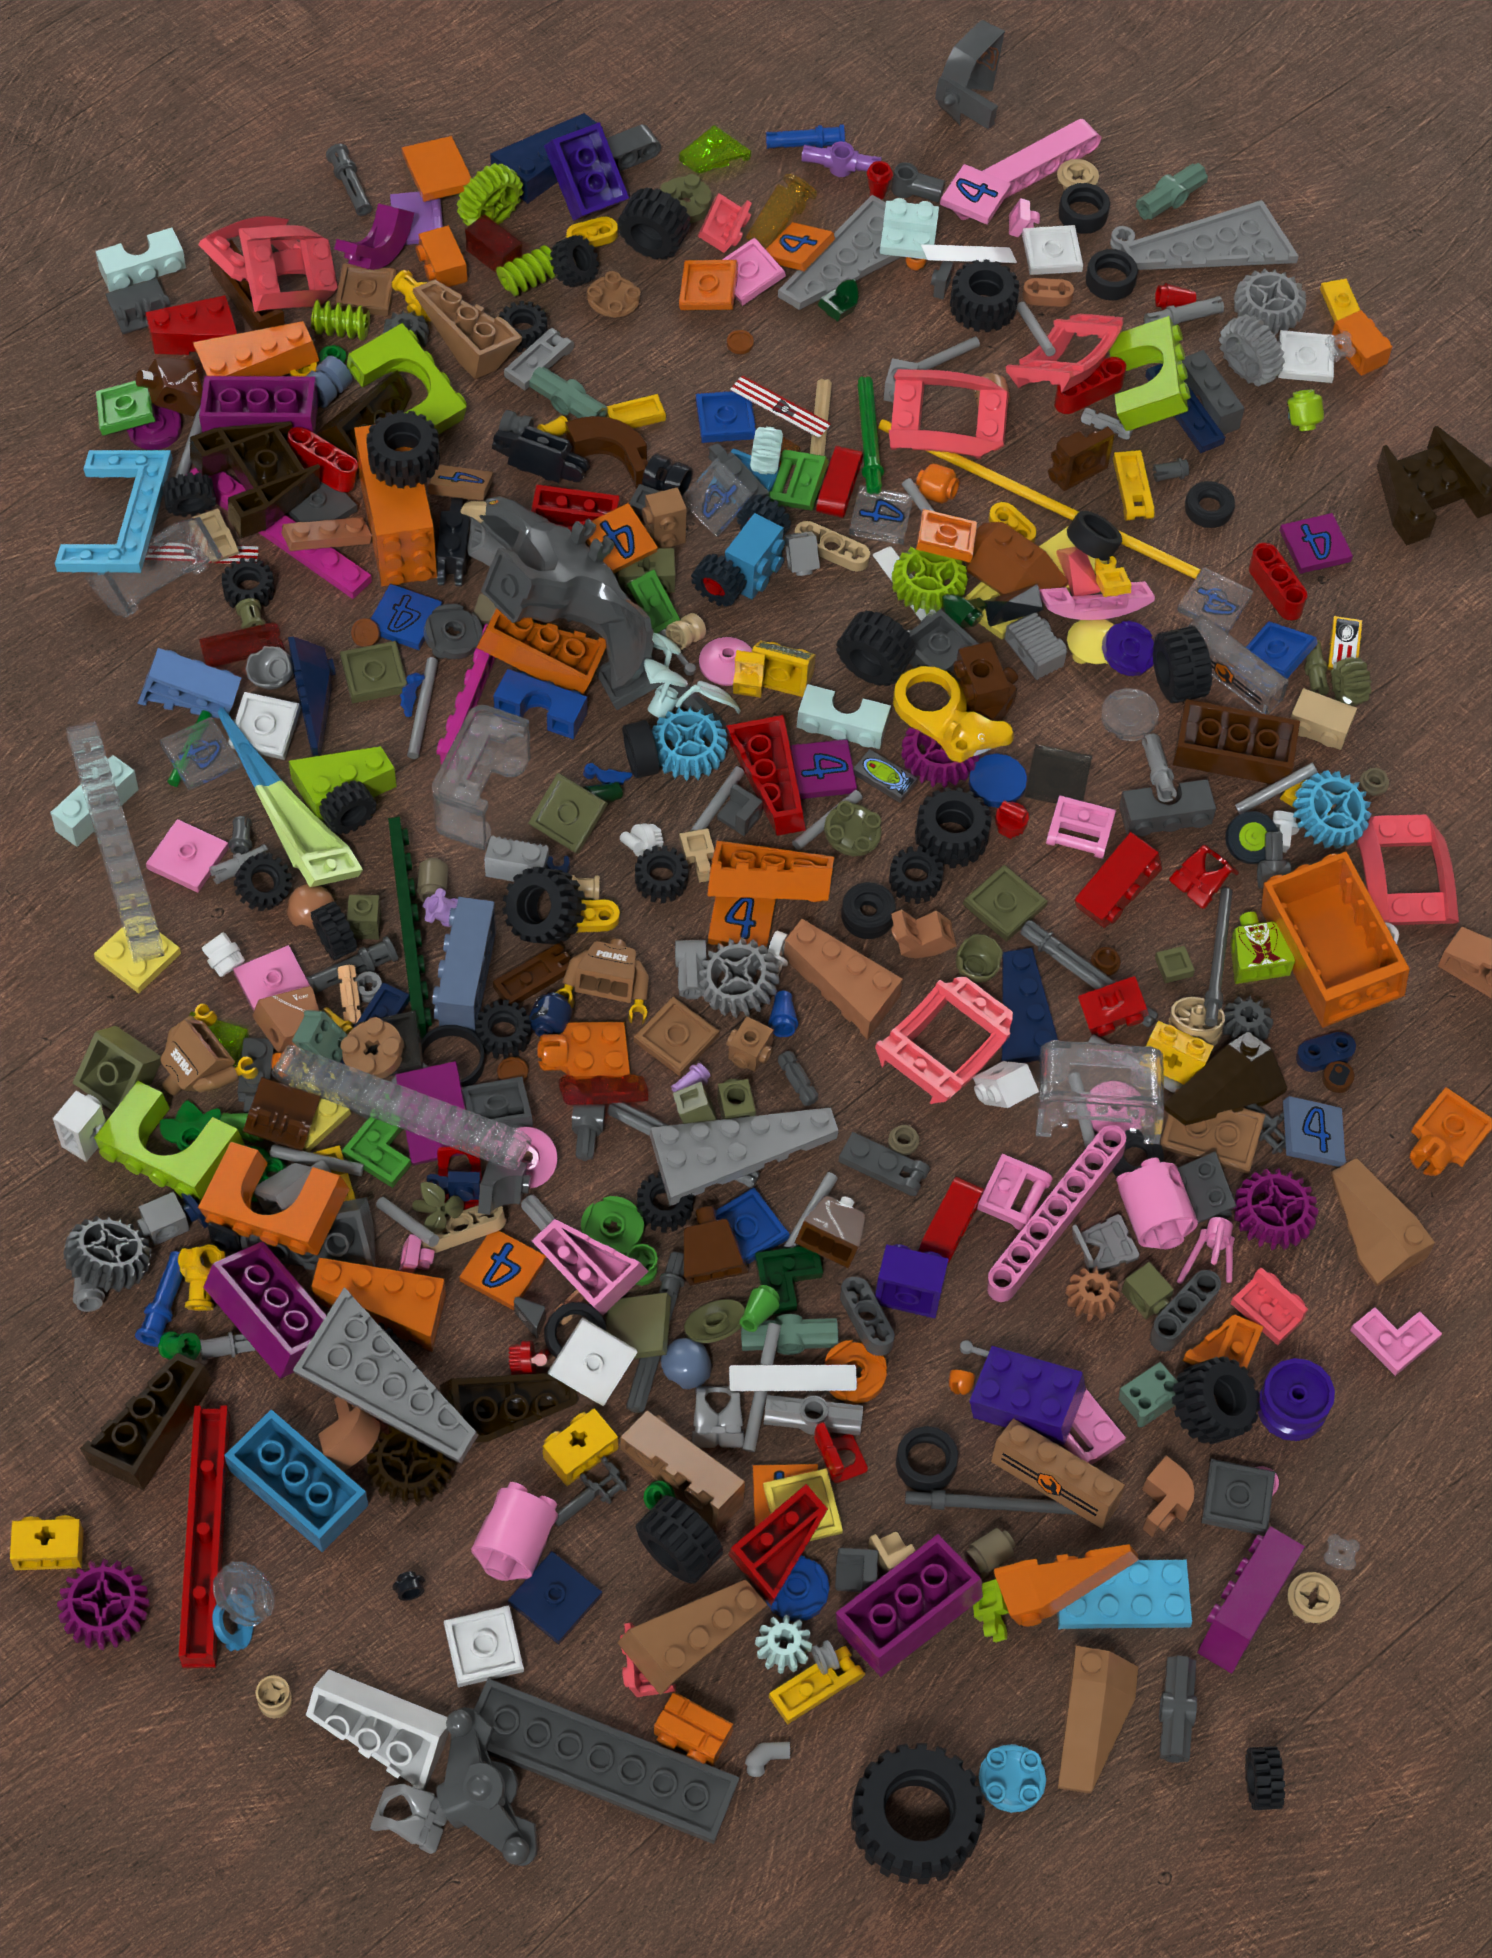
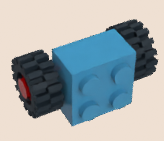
(750, 556)

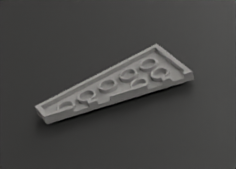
(1225, 239)
(848, 257)
(727, 1149)
(370, 1371)

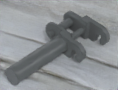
(1271, 1126)
(591, 1492)

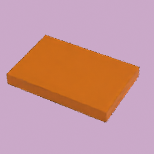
(436, 168)

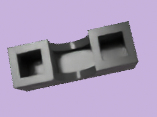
(1214, 392)
(1146, 815)

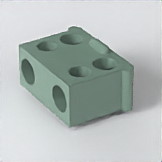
(320, 1035)
(1153, 1393)

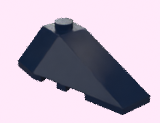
(314, 688)

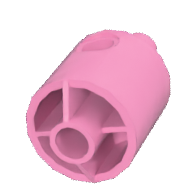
(1157, 1204)
(514, 1533)

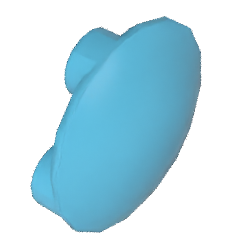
(1012, 1778)

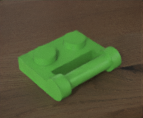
(804, 482)

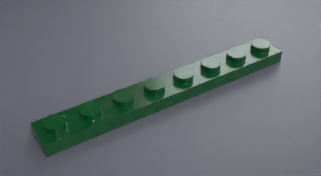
(408, 915)

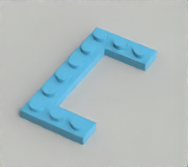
(129, 553)

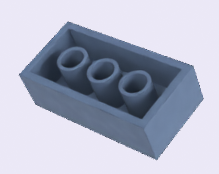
(465, 963)

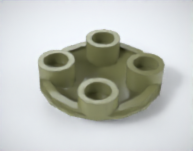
(852, 829)

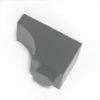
(502, 1187)

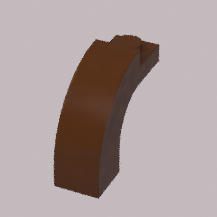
(609, 437)

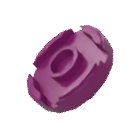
(159, 433)

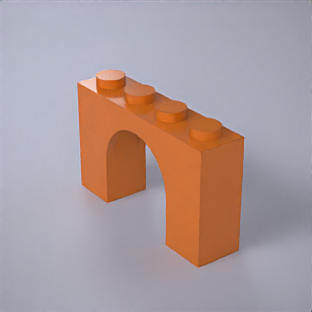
(299, 1227)

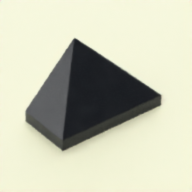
(1013, 605)

